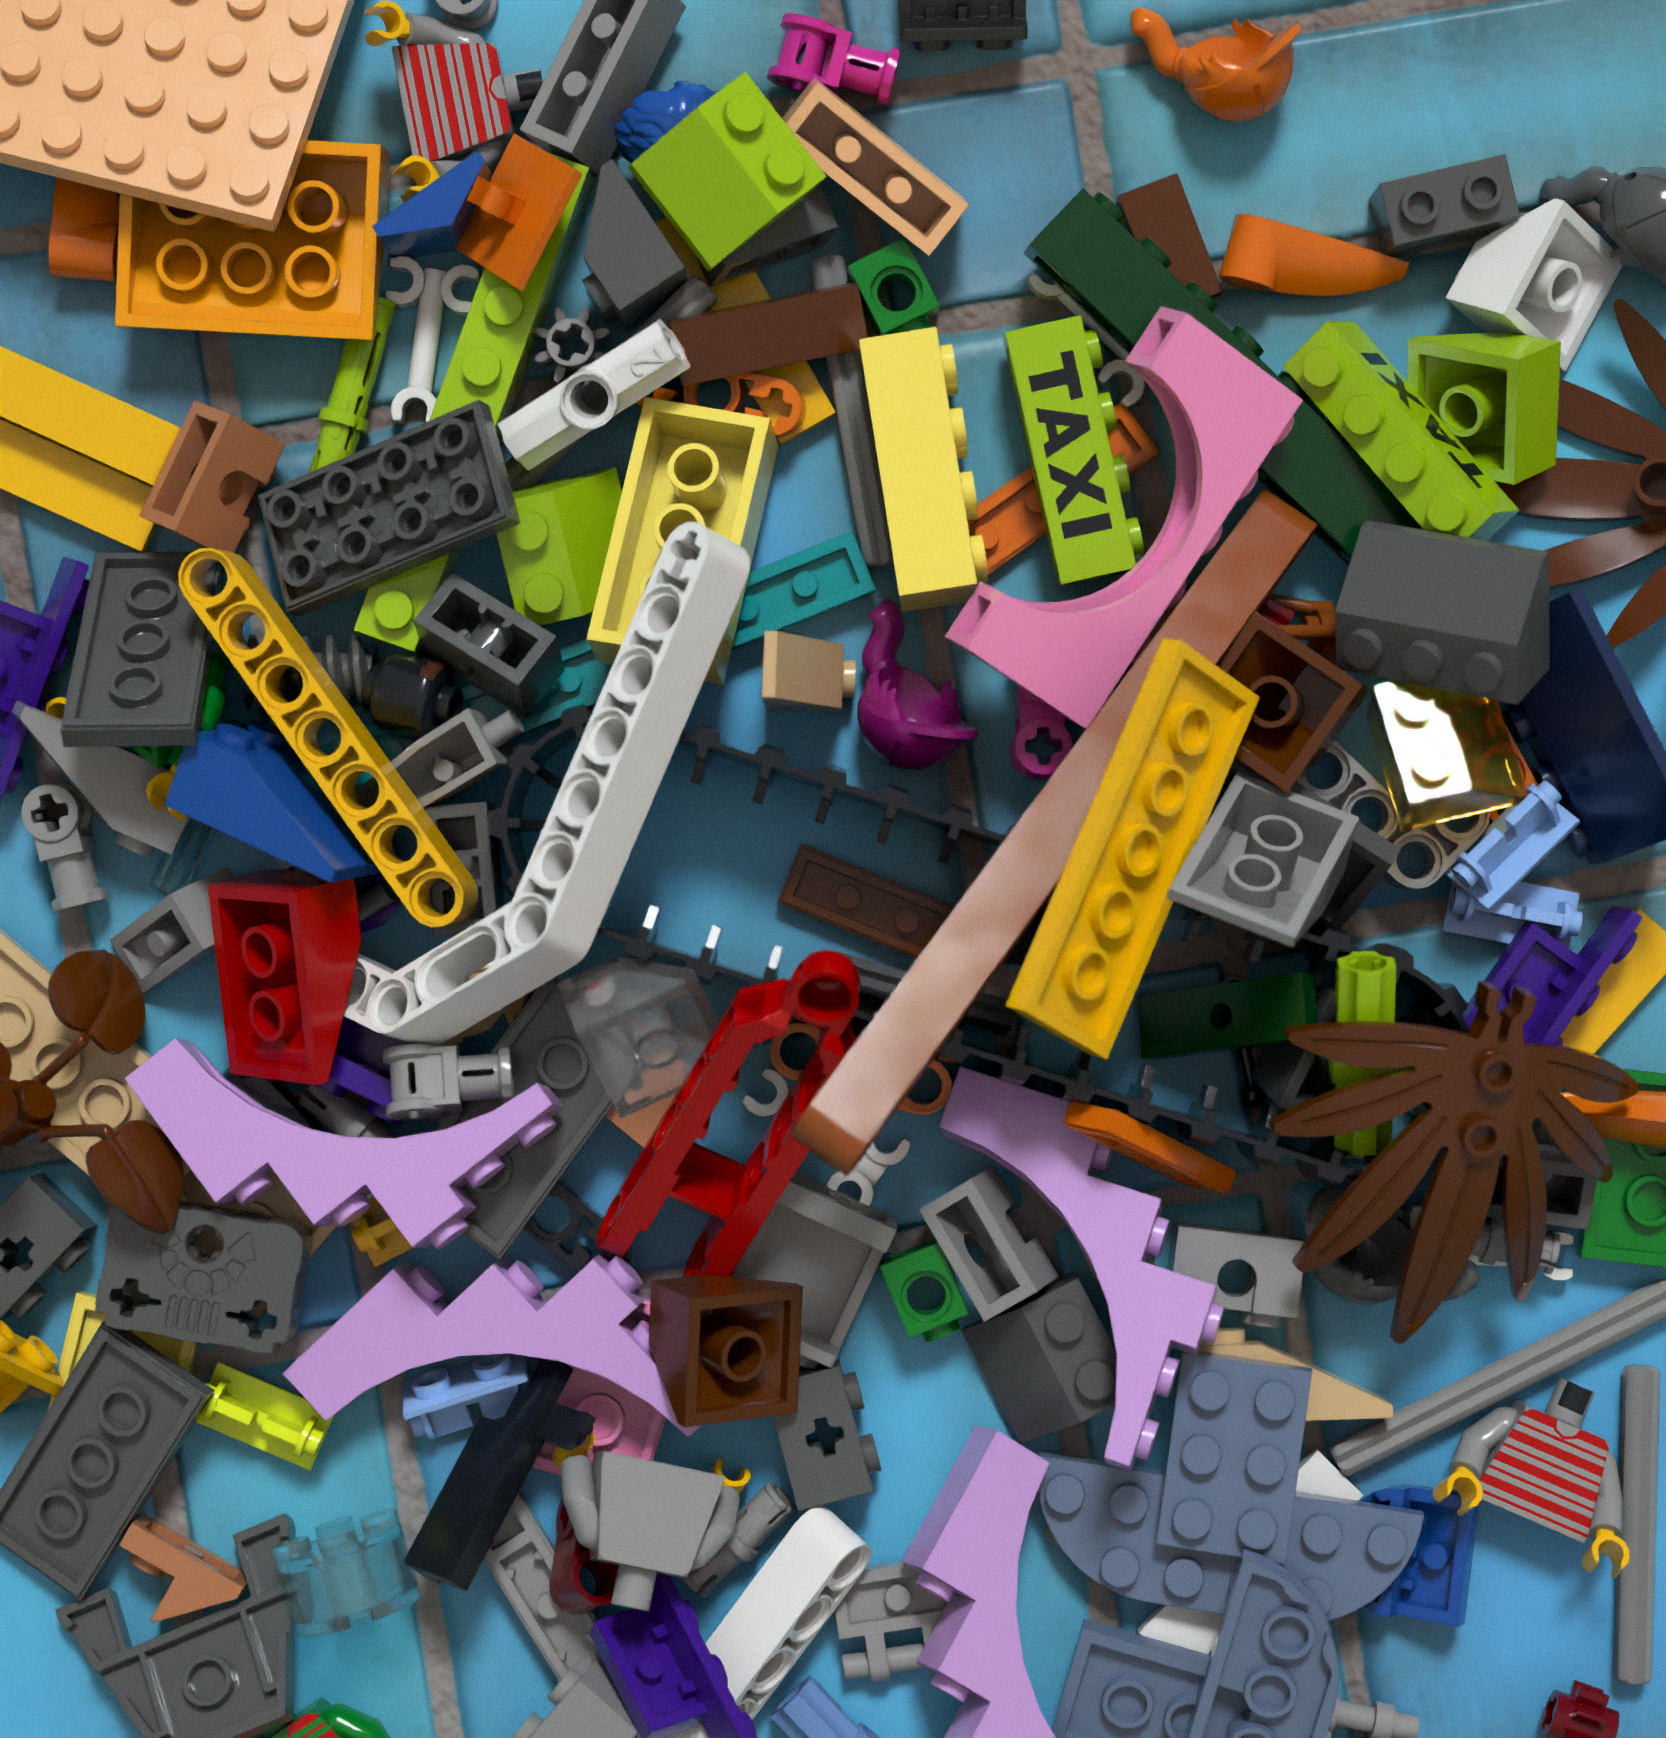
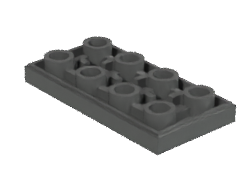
(388, 508)

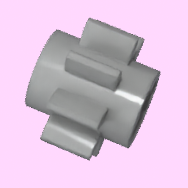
(565, 330)

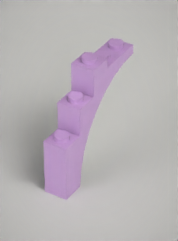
(416, 1178)
(1115, 1229)
(409, 1326)
(970, 1559)

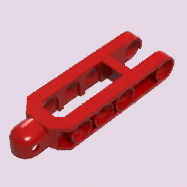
(737, 1195)

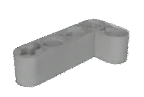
(1436, 840)

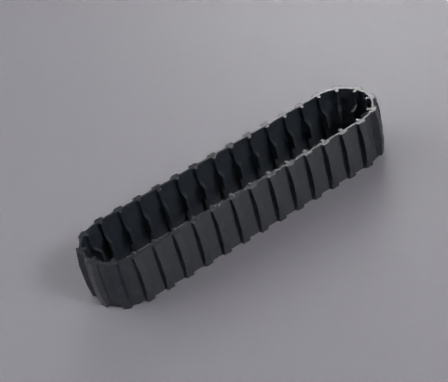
(1324, 942)

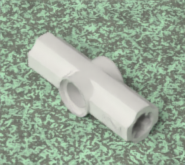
(625, 373)

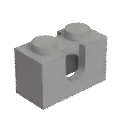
(1012, 1266)
(1273, 1279)

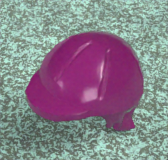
(900, 709)

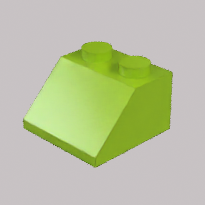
(727, 171)
(1494, 396)
(560, 545)

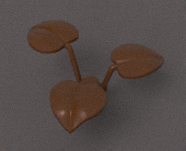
(137, 1165)

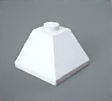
(1538, 278)

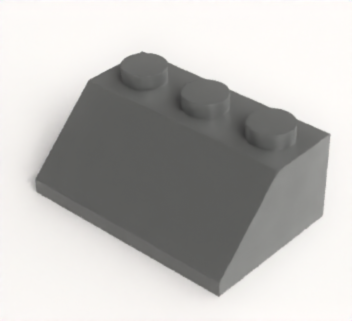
(1445, 612)

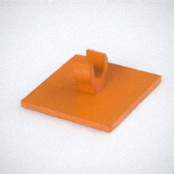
(517, 211)

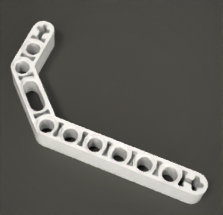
(592, 817)

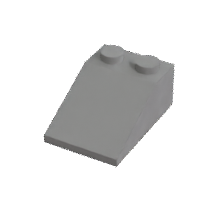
(1266, 860)

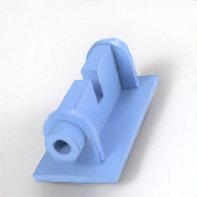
(1513, 846)
(1545, 906)
(440, 1397)

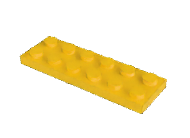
(1132, 848)

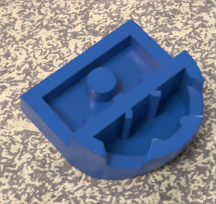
(1439, 1570)

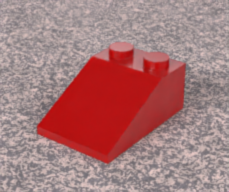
(284, 970)

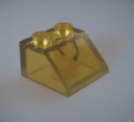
(1442, 753)

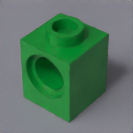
(889, 265)
(917, 1262)

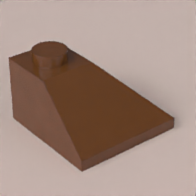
(1299, 705)
(726, 1346)

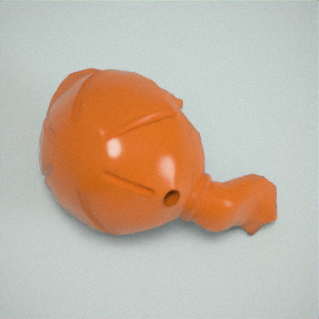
(1223, 75)

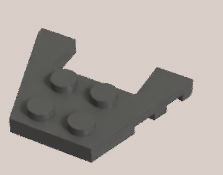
(212, 1675)

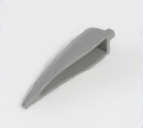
(449, 758)

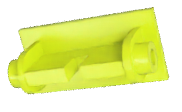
(264, 1416)

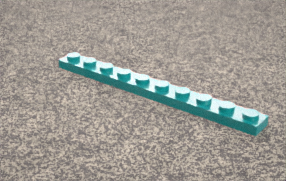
(773, 601)

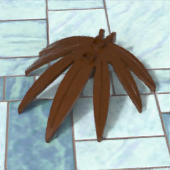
(1609, 488)
(1481, 1106)

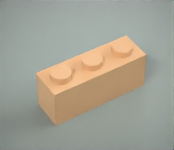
(874, 167)

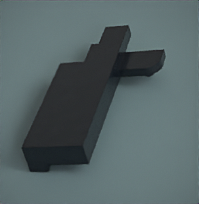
(491, 1475)

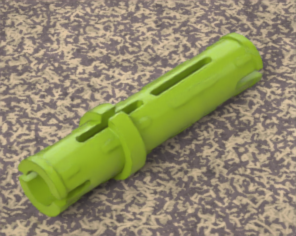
(347, 406)

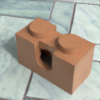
(230, 467)

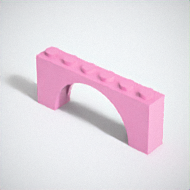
(1222, 425)

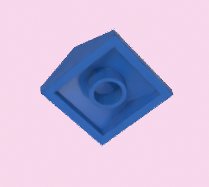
(436, 215)

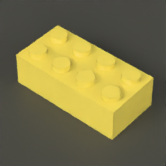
(919, 468)
(682, 469)

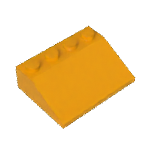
(301, 281)

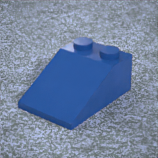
(264, 795)

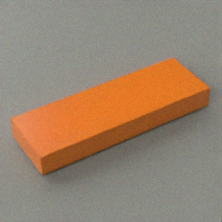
(1149, 1147)

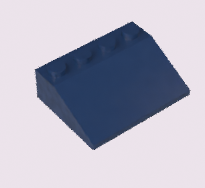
(1593, 738)

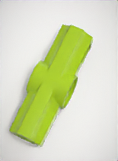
(1363, 993)

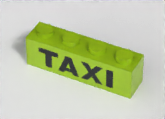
(1398, 434)
(1071, 452)

